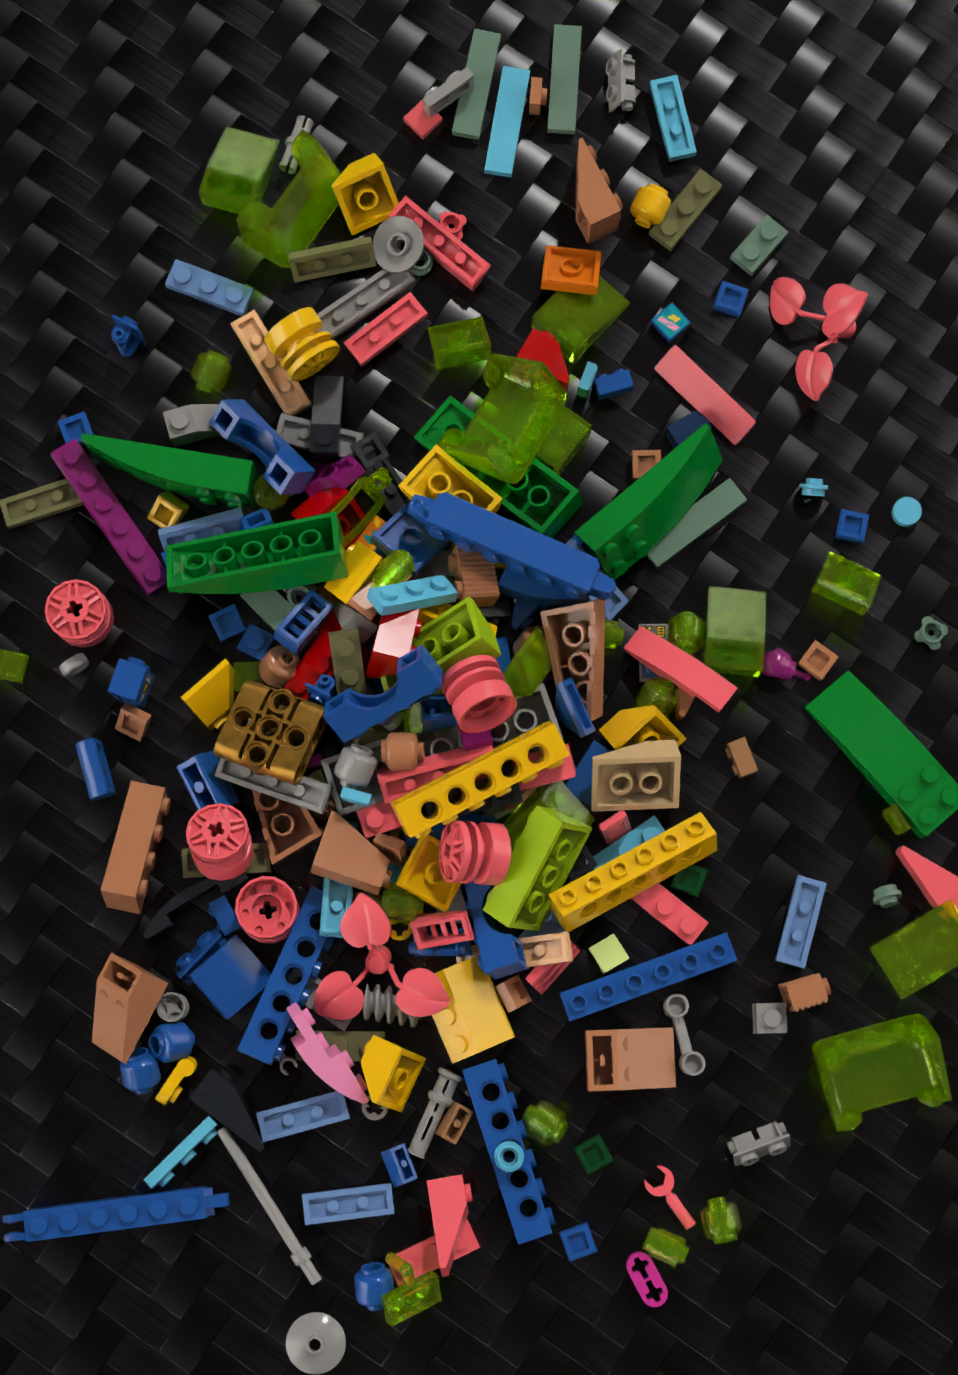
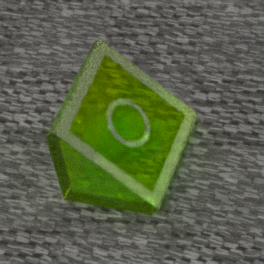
(459, 343)
(846, 583)
(528, 665)

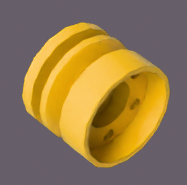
(301, 344)

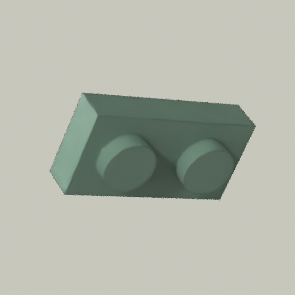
(759, 245)

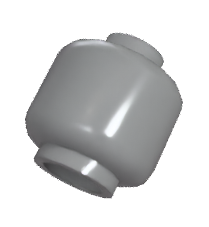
(355, 766)

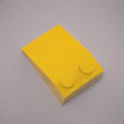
(442, 474)

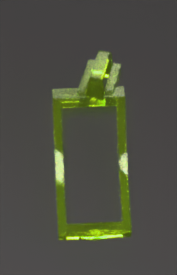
(373, 492)

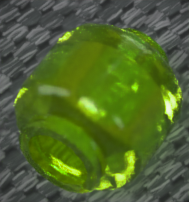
(211, 371)
(263, 495)
(686, 632)
(658, 693)
(401, 905)
(545, 1122)
(721, 1220)

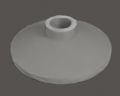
(388, 241)
(320, 1327)

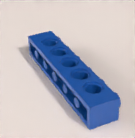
(647, 976)
(252, 1042)
(525, 1227)

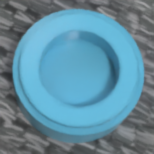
(906, 511)

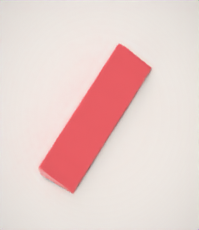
(444, 246)
(705, 395)
(398, 783)

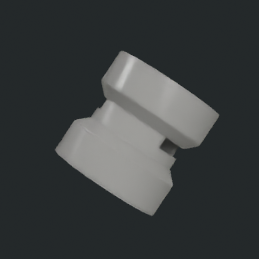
(168, 1008)

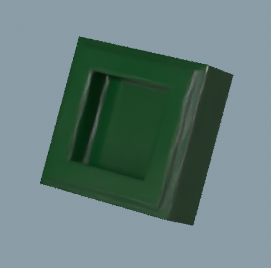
(689, 880)
(593, 1154)

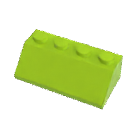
(454, 637)
(537, 868)

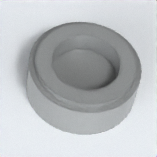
(74, 665)

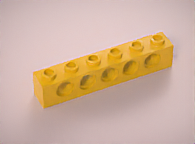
(551, 756)
(633, 872)

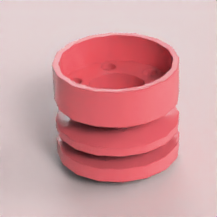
(95, 613)
(478, 694)
(220, 842)
(474, 852)
(252, 901)

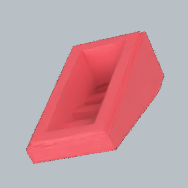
(614, 827)
(425, 941)

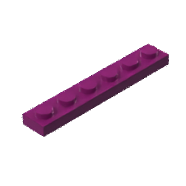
(110, 516)

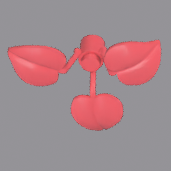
(842, 308)
(368, 925)

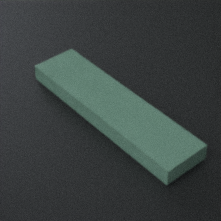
(564, 79)
(473, 103)
(698, 520)

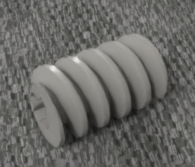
(384, 1003)

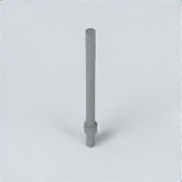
(300, 1254)

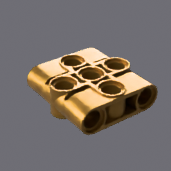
(245, 743)

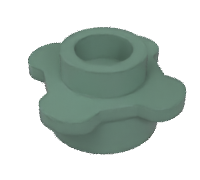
(938, 629)

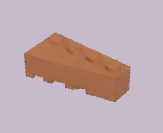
(577, 649)
(286, 825)
(135, 847)

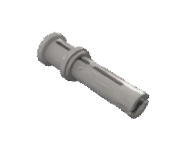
(418, 1146)

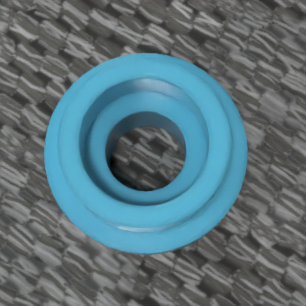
(813, 487)
(509, 1166)

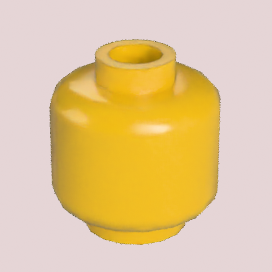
(650, 205)

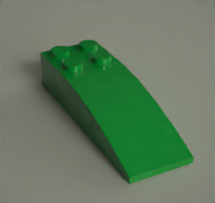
(180, 471)
(537, 501)
(651, 505)
(260, 558)
(886, 753)

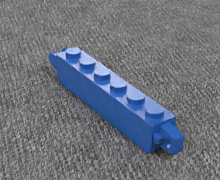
(512, 545)
(116, 1213)

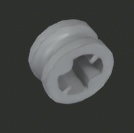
(373, 1116)

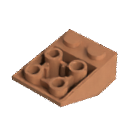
(596, 206)
(123, 1005)
(630, 1059)

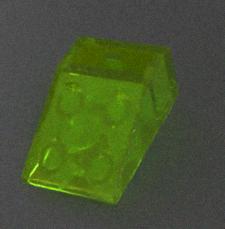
(238, 170)
(735, 631)

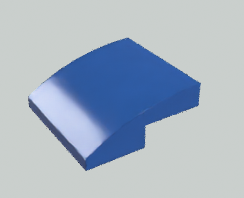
(230, 977)

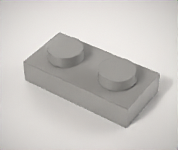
(454, 87)

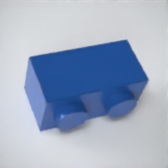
(613, 384)
(225, 916)
(399, 1165)

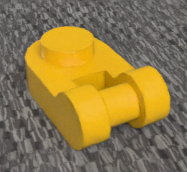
(171, 1088)

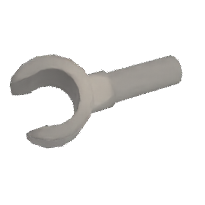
(285, 1058)

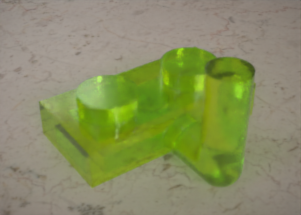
(413, 1295)

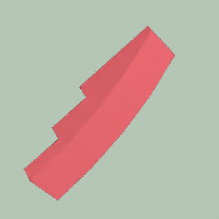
(680, 668)

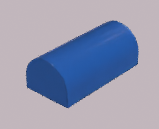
(95, 769)

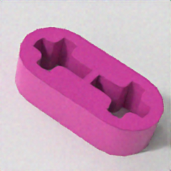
(640, 1282)

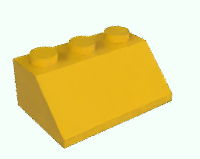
(475, 1012)

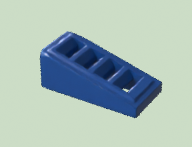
(303, 637)
(435, 721)

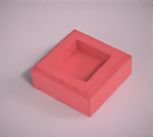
(420, 122)

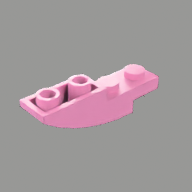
(326, 1060)

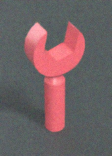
(672, 1199)

